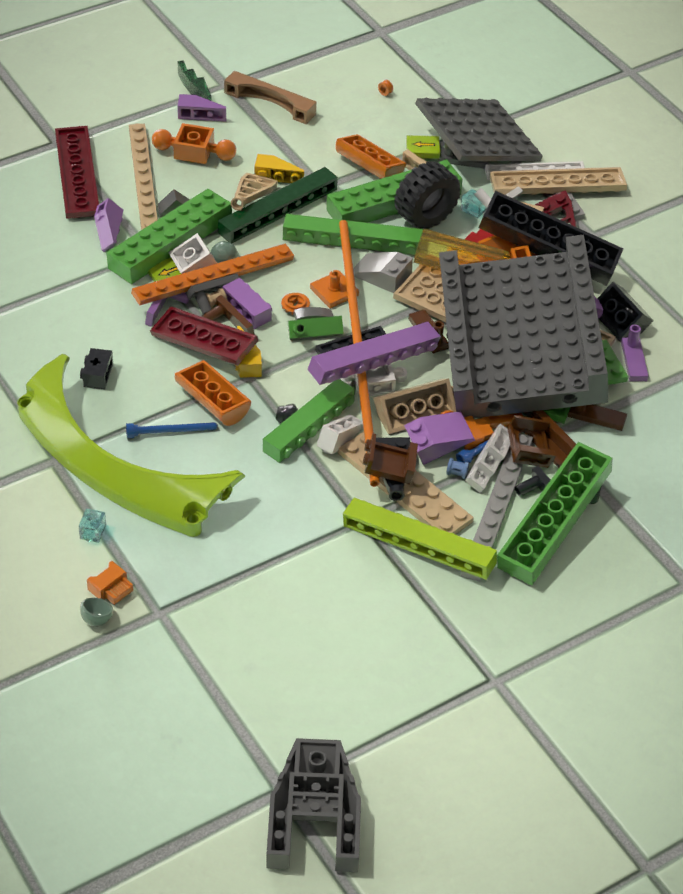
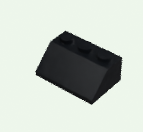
(621, 311)

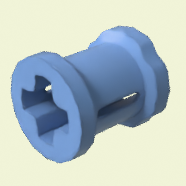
(457, 468)

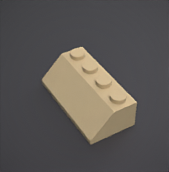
(414, 402)

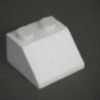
(192, 255)

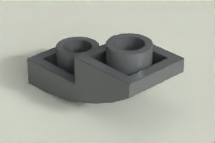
(312, 312)

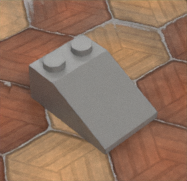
(384, 269)

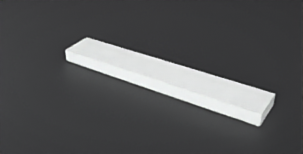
(532, 166)

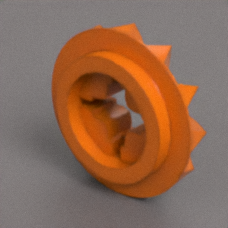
(291, 298)

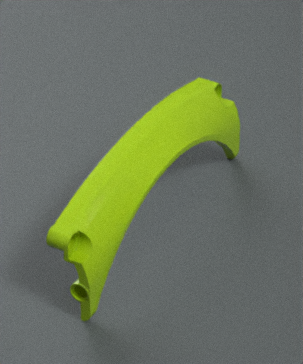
(160, 497)

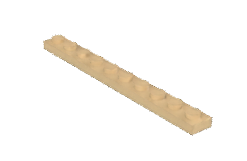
(142, 174)

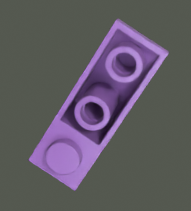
(108, 220)

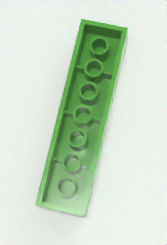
(372, 199)
(152, 244)
(554, 513)

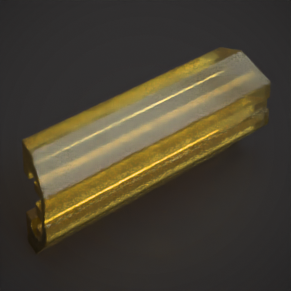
(468, 252)

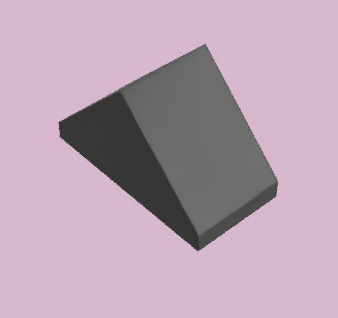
(171, 202)

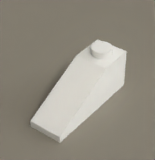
(338, 433)

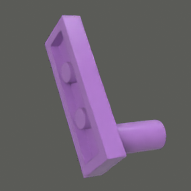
(156, 307)
(634, 355)

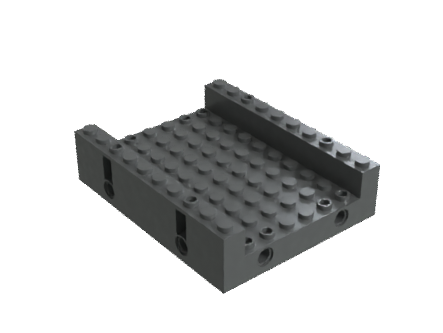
(523, 333)

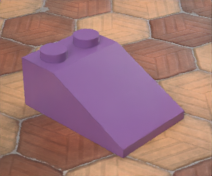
(439, 435)

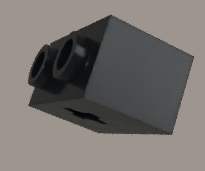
(97, 368)

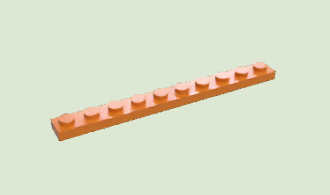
(240, 265)

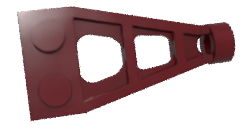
(558, 203)

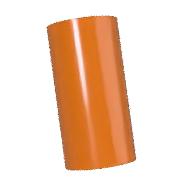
(369, 156)
(214, 392)

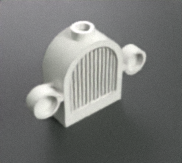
(380, 380)

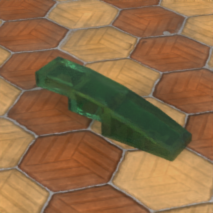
(194, 85)

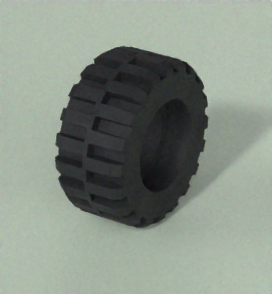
(427, 195)

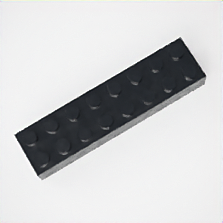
(546, 234)

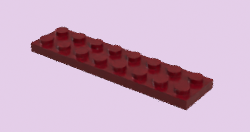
(76, 171)

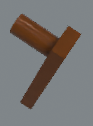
(231, 313)
(421, 317)
(599, 416)

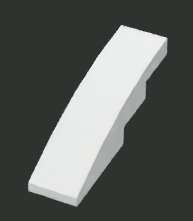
(489, 459)

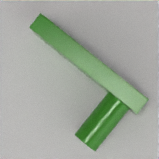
(315, 327)

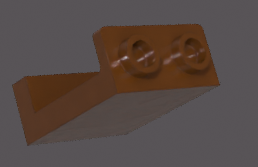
(390, 461)

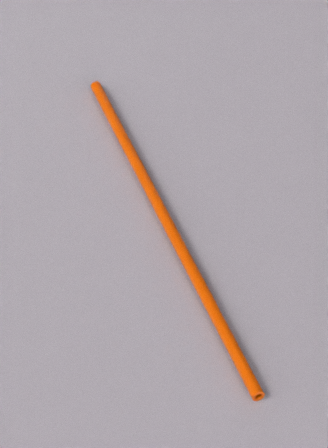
(356, 334)

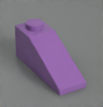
(198, 108)

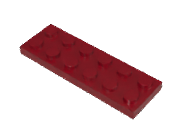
(204, 335)

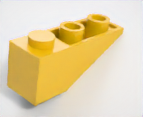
(277, 169)
(251, 365)

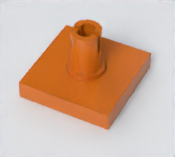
(331, 289)

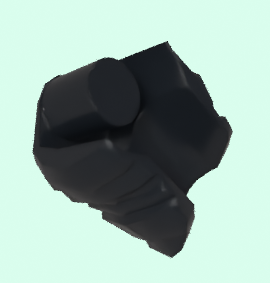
(285, 412)

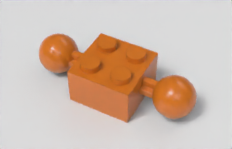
(194, 144)

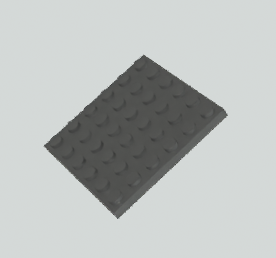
(478, 130)

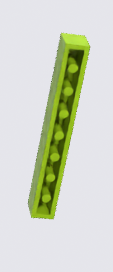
(420, 538)

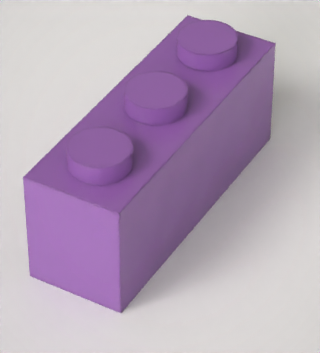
(248, 302)

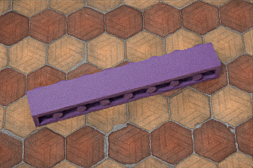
(373, 353)

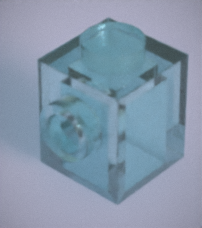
(471, 204)
(92, 525)

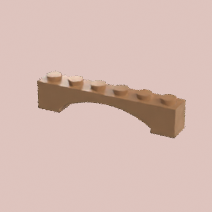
(242, 85)

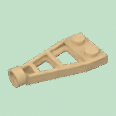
(246, 189)

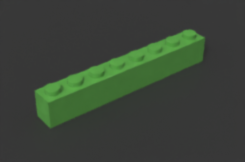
(361, 234)

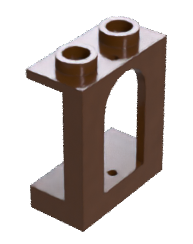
(530, 455)

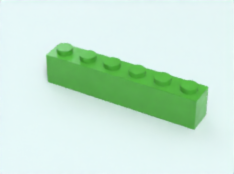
(308, 420)

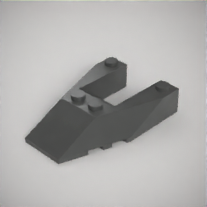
(315, 788)

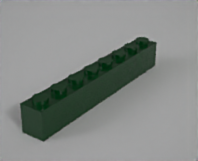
(277, 205)

